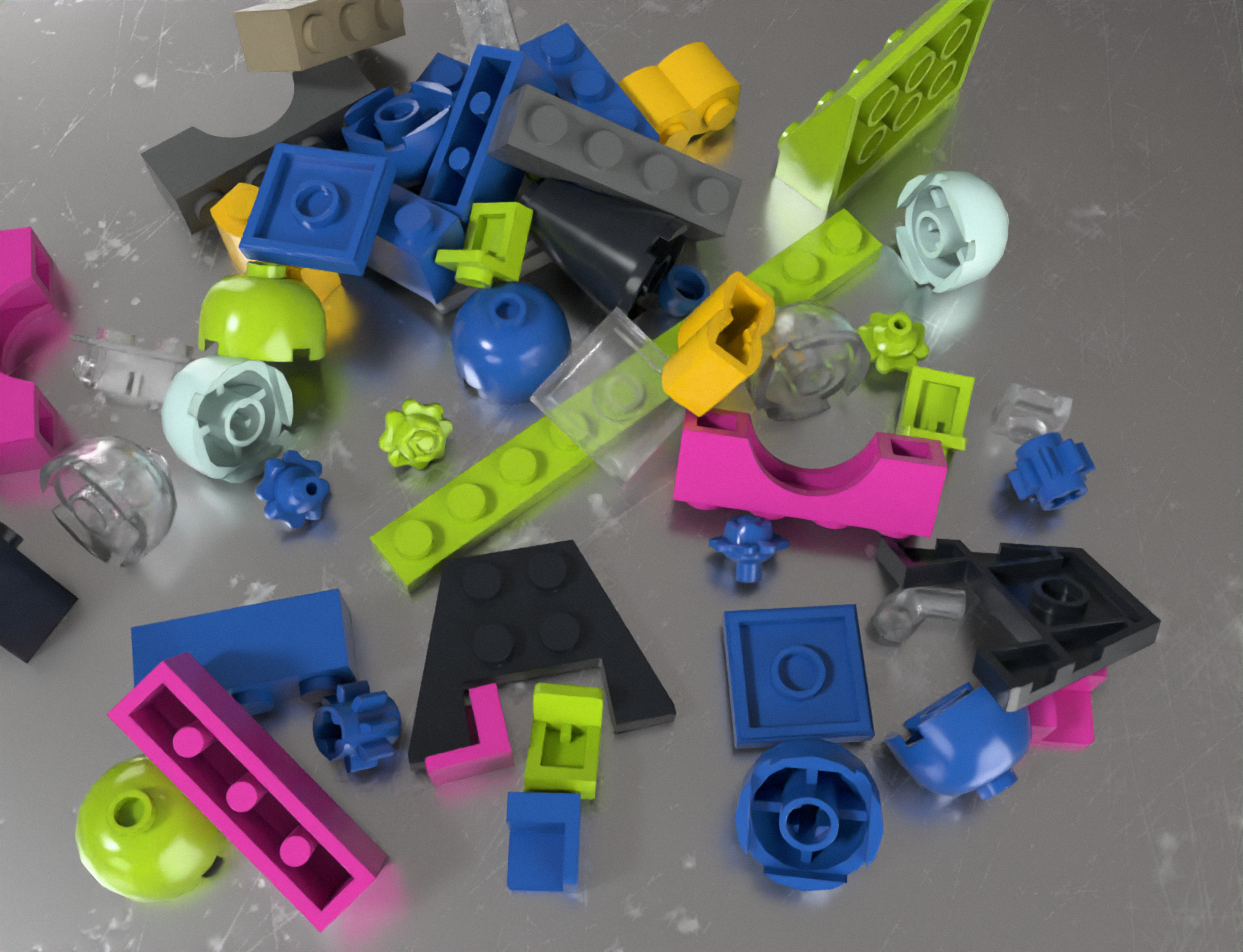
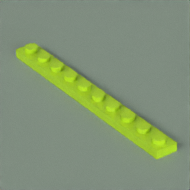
(545, 457)

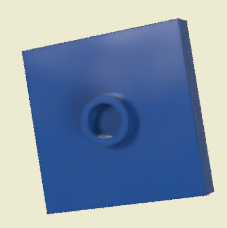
(318, 209)
(796, 675)

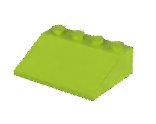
(881, 103)

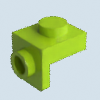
(492, 245)
(936, 407)
(564, 740)

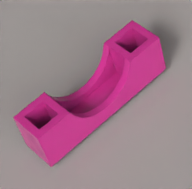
(26, 293)
(884, 487)

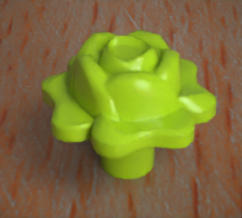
(894, 341)
(415, 434)

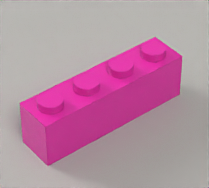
(249, 788)

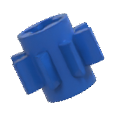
(1051, 471)
(357, 726)

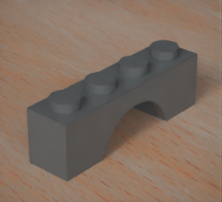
(578, 146)
(201, 168)

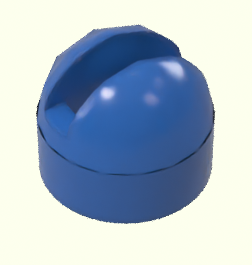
(683, 290)

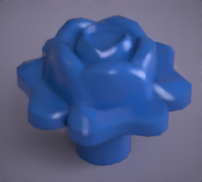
(292, 489)
(748, 543)

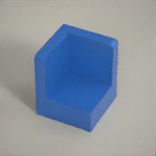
(543, 842)

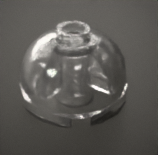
(806, 360)
(112, 496)

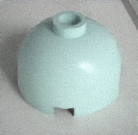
(951, 229)
(226, 415)

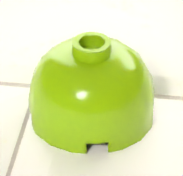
(262, 316)
(144, 834)

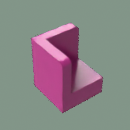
(1066, 715)
(489, 741)

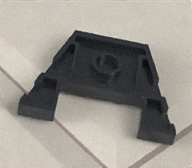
(1052, 600)
(520, 620)

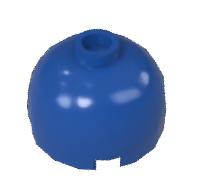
(401, 128)
(509, 341)
(963, 744)
(809, 814)

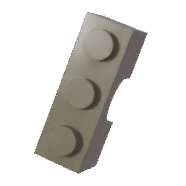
(313, 32)

